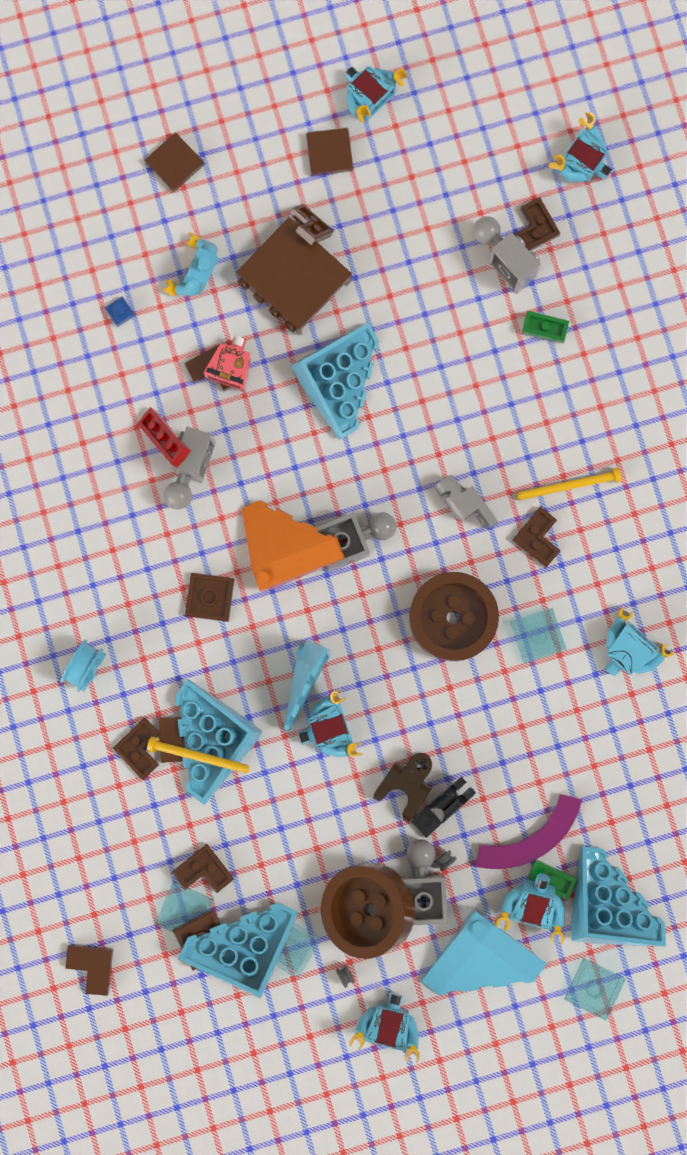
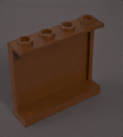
(292, 276)

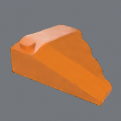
(283, 547)

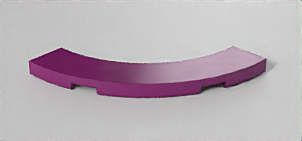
(535, 845)

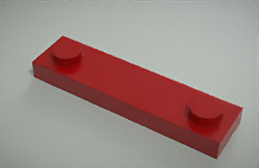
(164, 437)

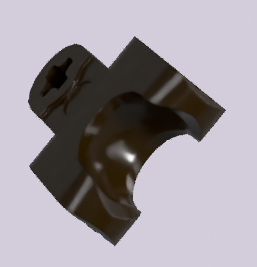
(409, 781)

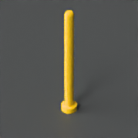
(582, 482)
(154, 745)

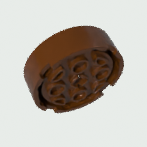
(458, 594)
(346, 914)

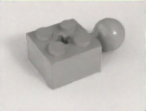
(508, 255)
(194, 467)
(381, 527)
(421, 855)

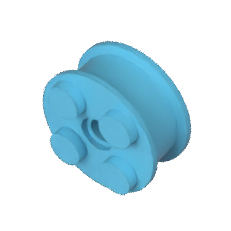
(83, 666)

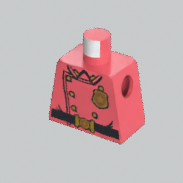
(230, 365)

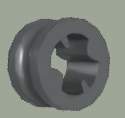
(445, 860)
(345, 976)

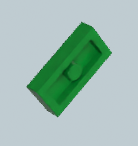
(545, 327)
(560, 880)

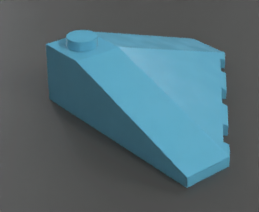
(337, 377)
(307, 670)
(213, 730)
(608, 909)
(243, 951)
(481, 958)

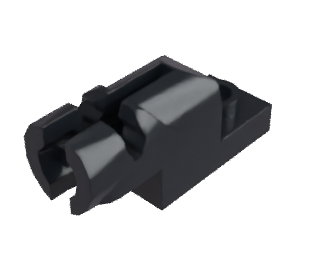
(442, 807)

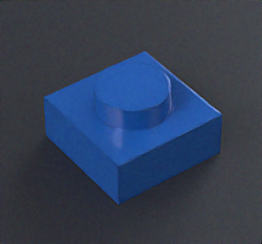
(120, 311)

